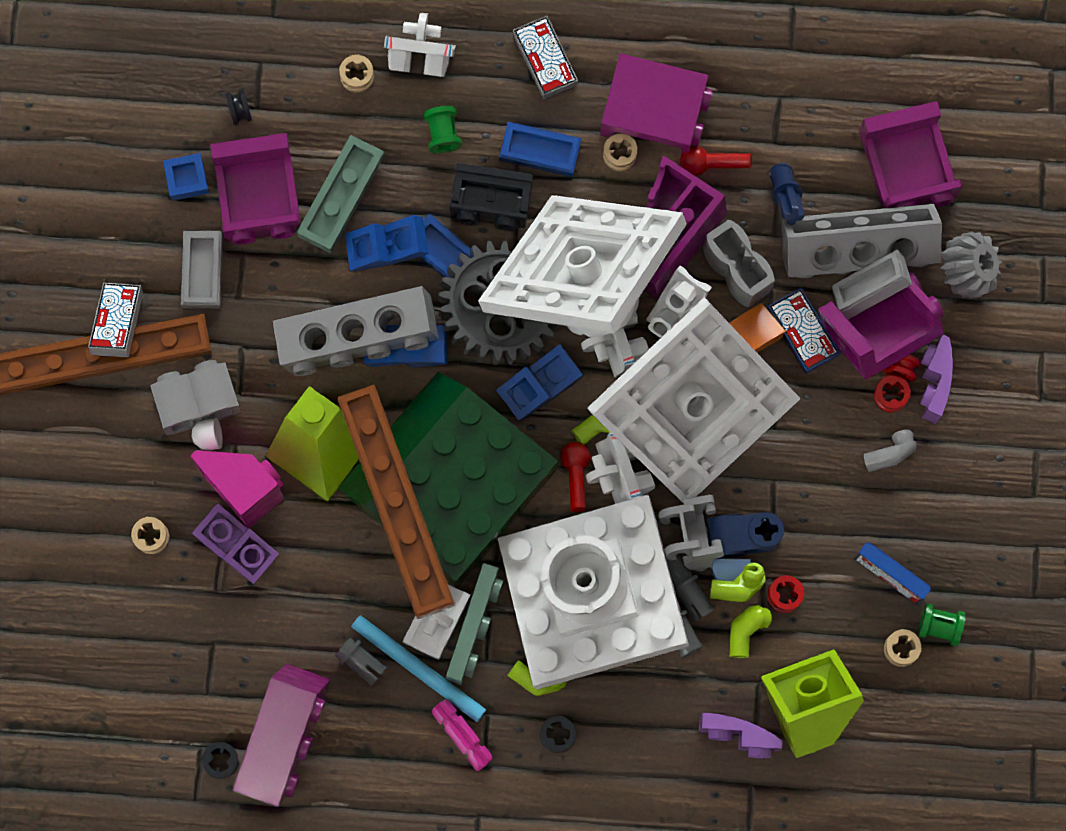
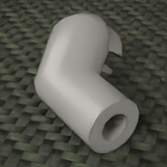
(891, 455)

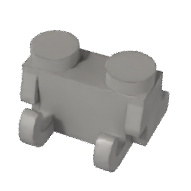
(695, 542)

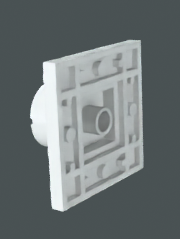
(583, 264)
(694, 402)
(612, 622)

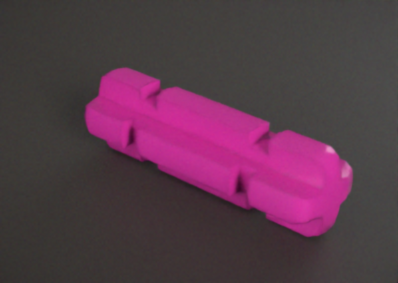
(462, 734)

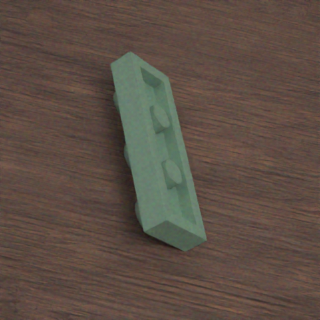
(340, 194)
(474, 625)

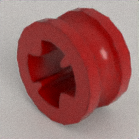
(904, 368)
(889, 382)
(774, 596)

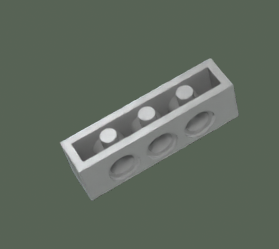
(843, 231)
(296, 333)

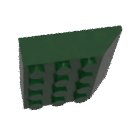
(465, 469)

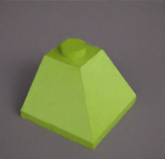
(315, 445)
(813, 701)

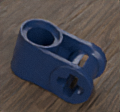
(739, 534)

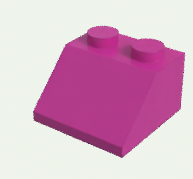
(242, 482)

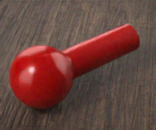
(698, 160)
(575, 459)

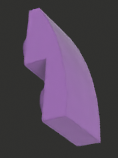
(939, 371)
(235, 543)
(752, 738)

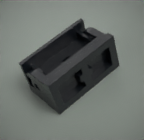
(491, 197)

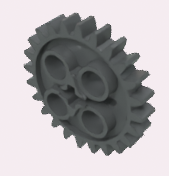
(473, 323)

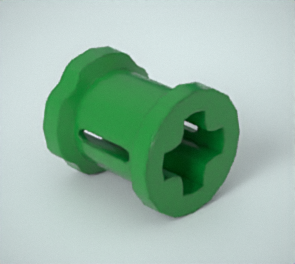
(442, 129)
(941, 624)

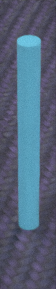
(418, 668)

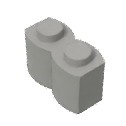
(745, 270)
(194, 396)

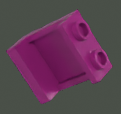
(656, 102)
(909, 158)
(256, 188)
(886, 329)

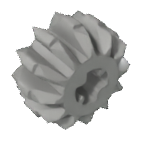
(971, 265)

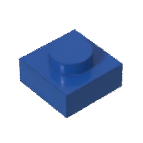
(186, 176)

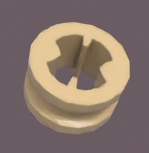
(358, 62)
(617, 141)
(158, 526)
(911, 656)

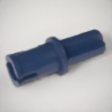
(786, 193)

